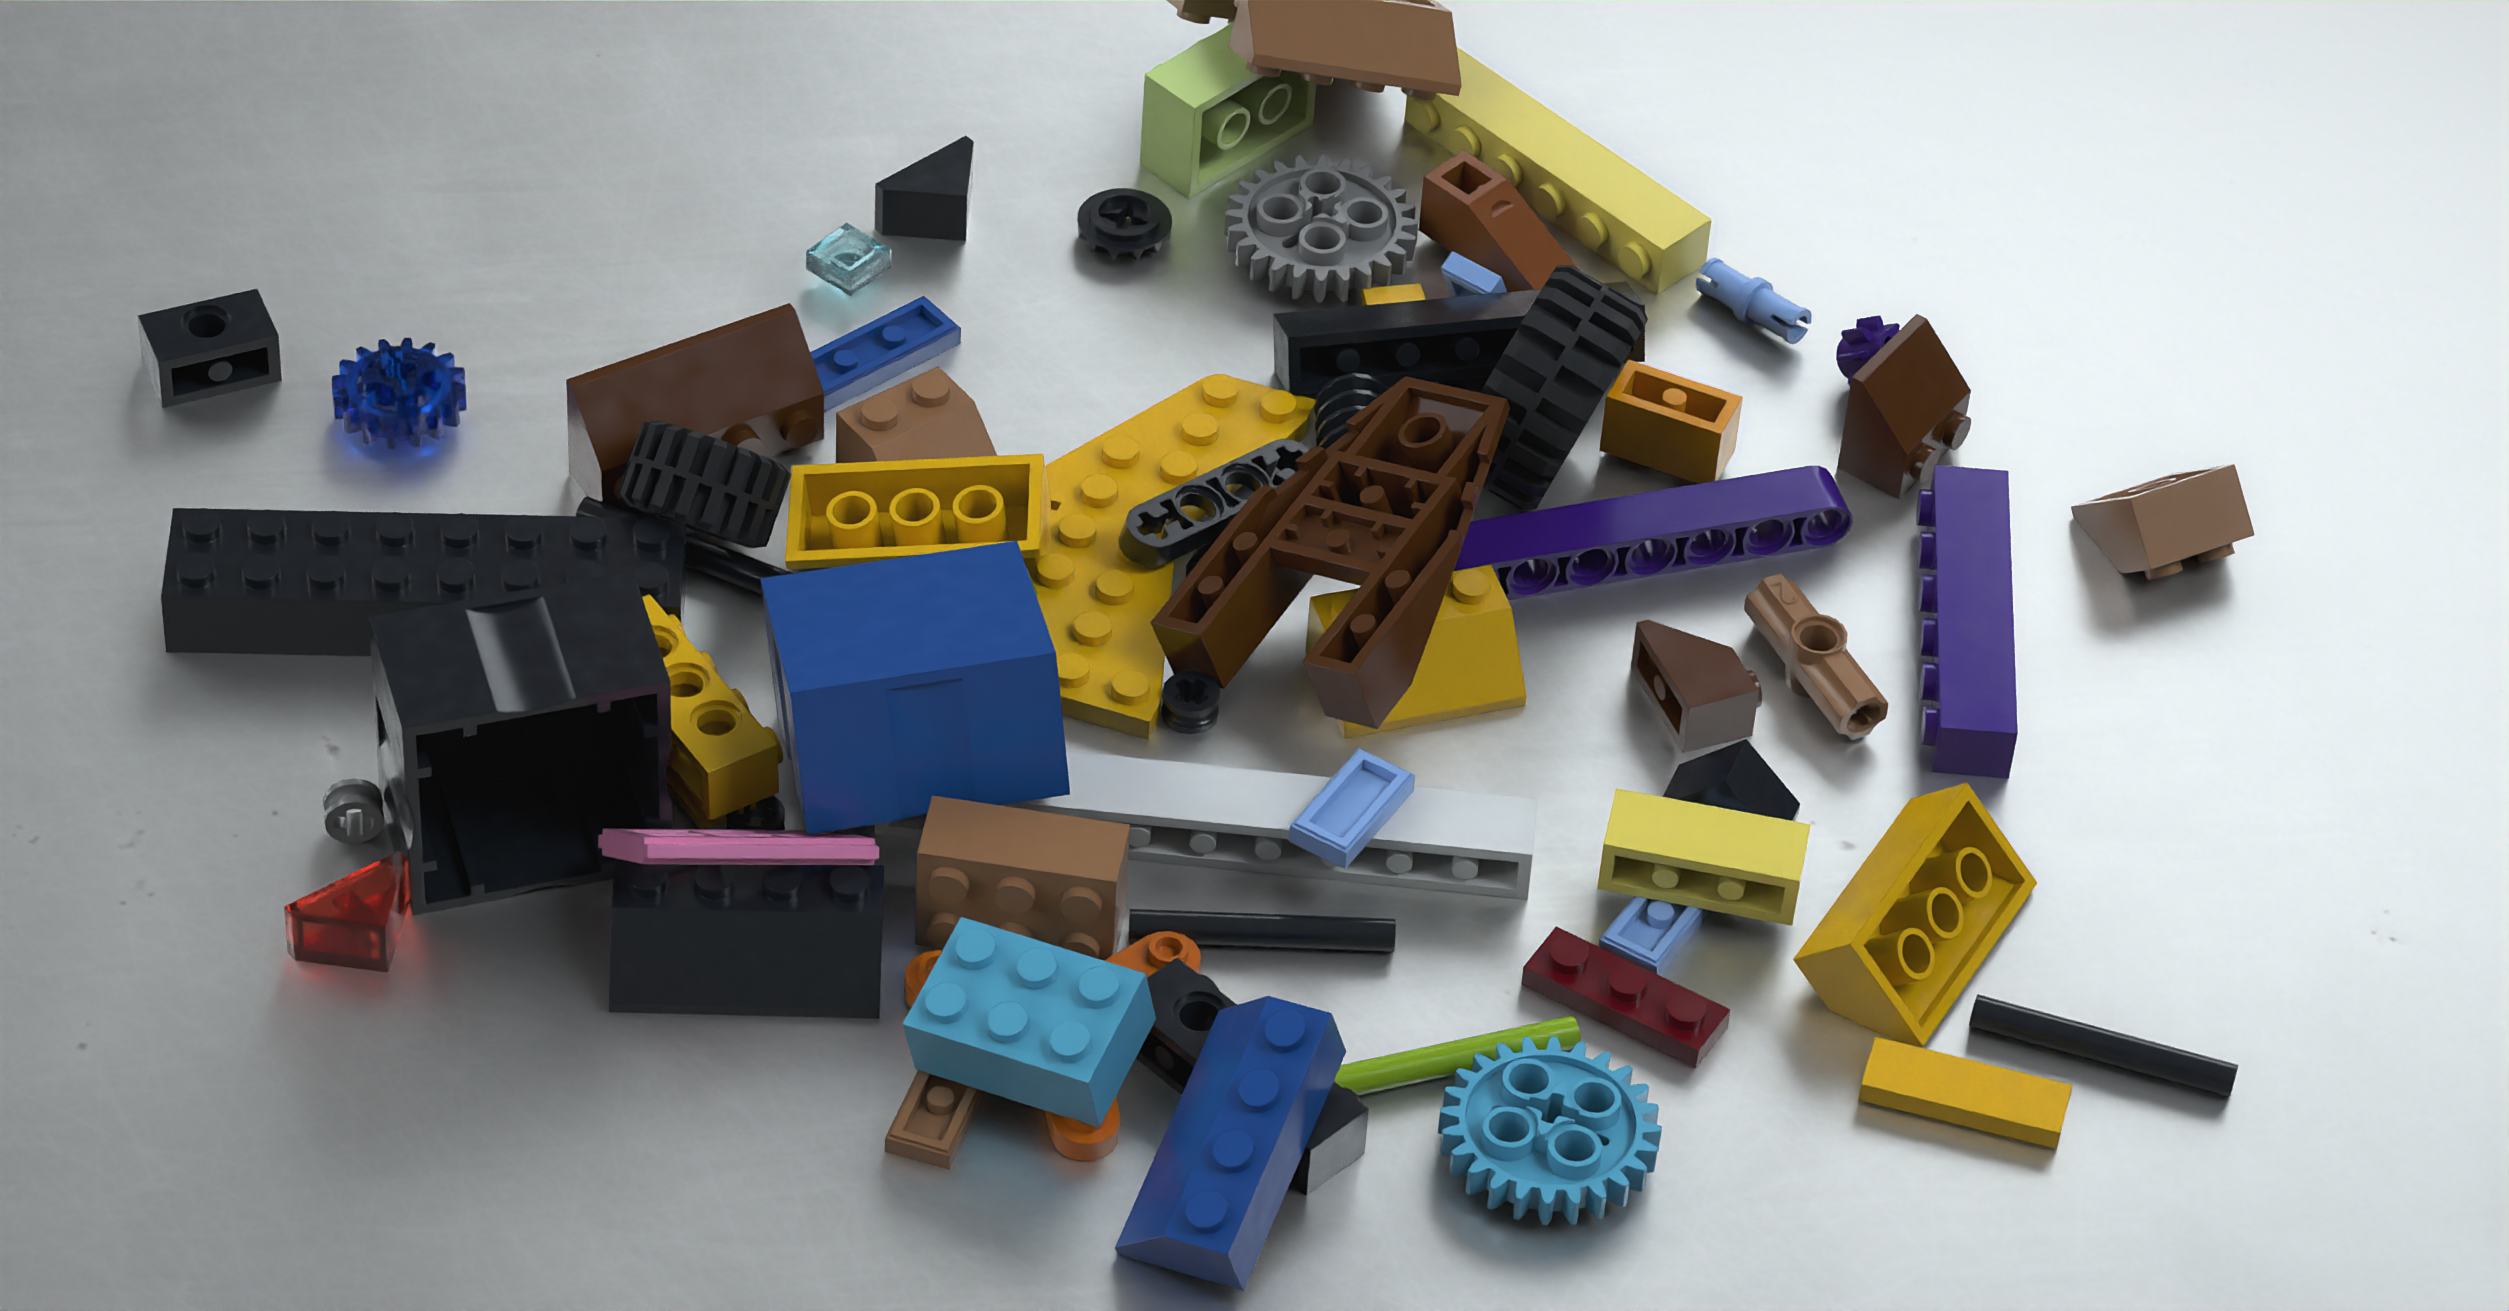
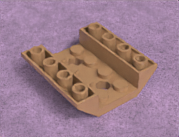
(1353, 40)

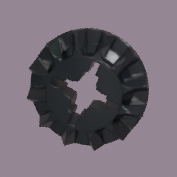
(1107, 210)

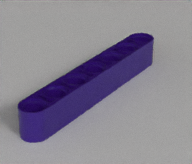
(1659, 532)

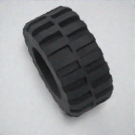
(1556, 379)

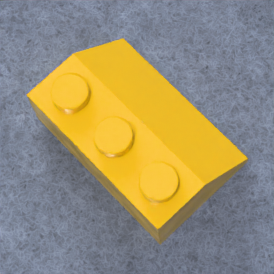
(1467, 661)

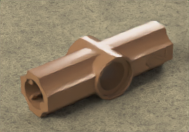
(1816, 656)

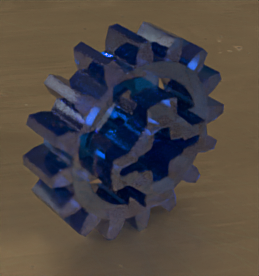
(399, 393)

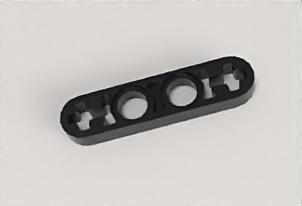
(1209, 493)

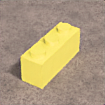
(1703, 856)

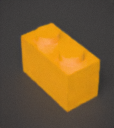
(1670, 423)

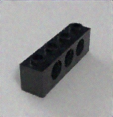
(1184, 1014)

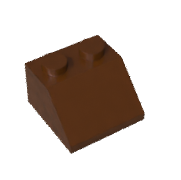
(1904, 411)

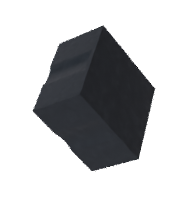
(519, 737)

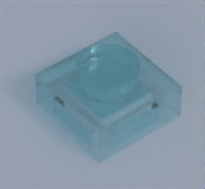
(848, 259)

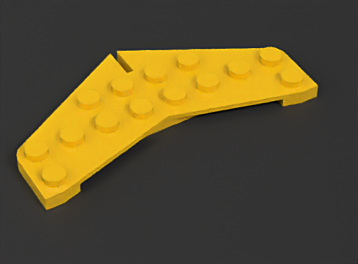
(1087, 589)

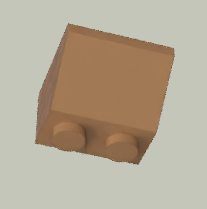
(913, 422)
(2168, 520)

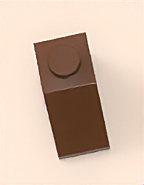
(1695, 686)

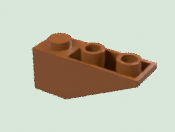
(1488, 222)

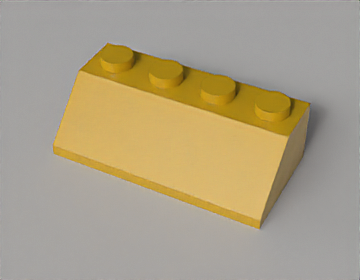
(915, 508)
(1917, 917)

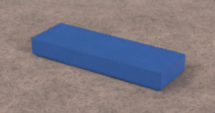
(883, 350)

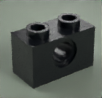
(209, 348)

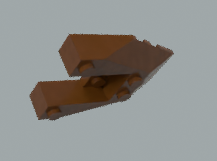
(1369, 511)

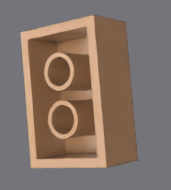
(1022, 873)

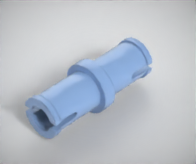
(1753, 300)

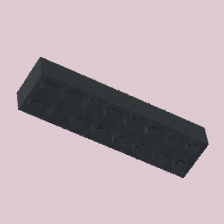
(316, 576)

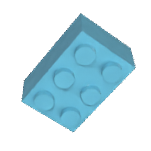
(1030, 1021)

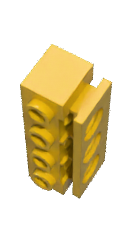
(717, 746)

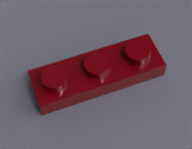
(1625, 997)

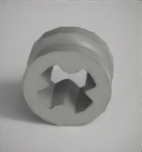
(351, 795)

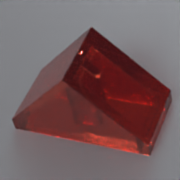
(353, 918)

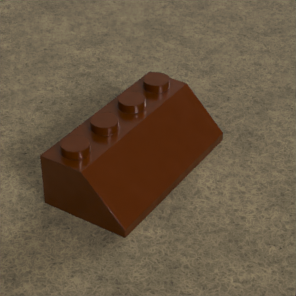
(733, 383)

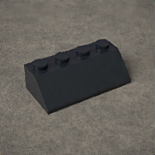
(747, 939)

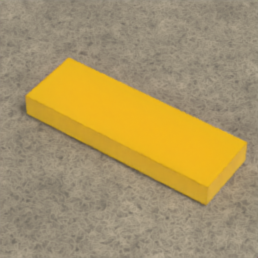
(1965, 1092)

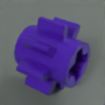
(1862, 343)

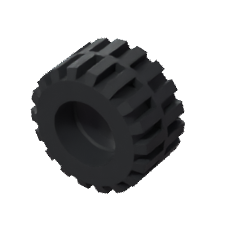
(704, 483)

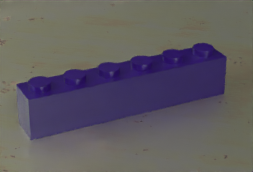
(1968, 622)

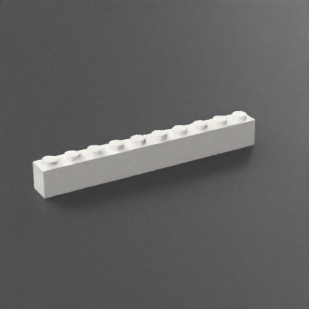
(1245, 816)

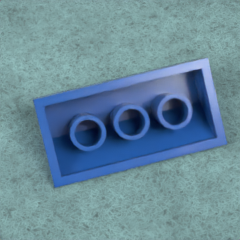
(1235, 1141)

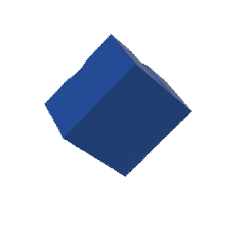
(915, 685)

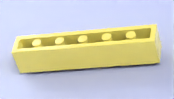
(1567, 176)

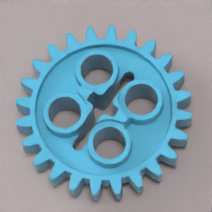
(1549, 1130)

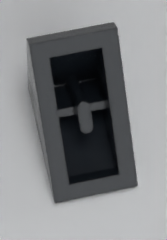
(928, 196)
(1734, 780)

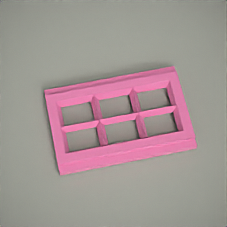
(737, 847)

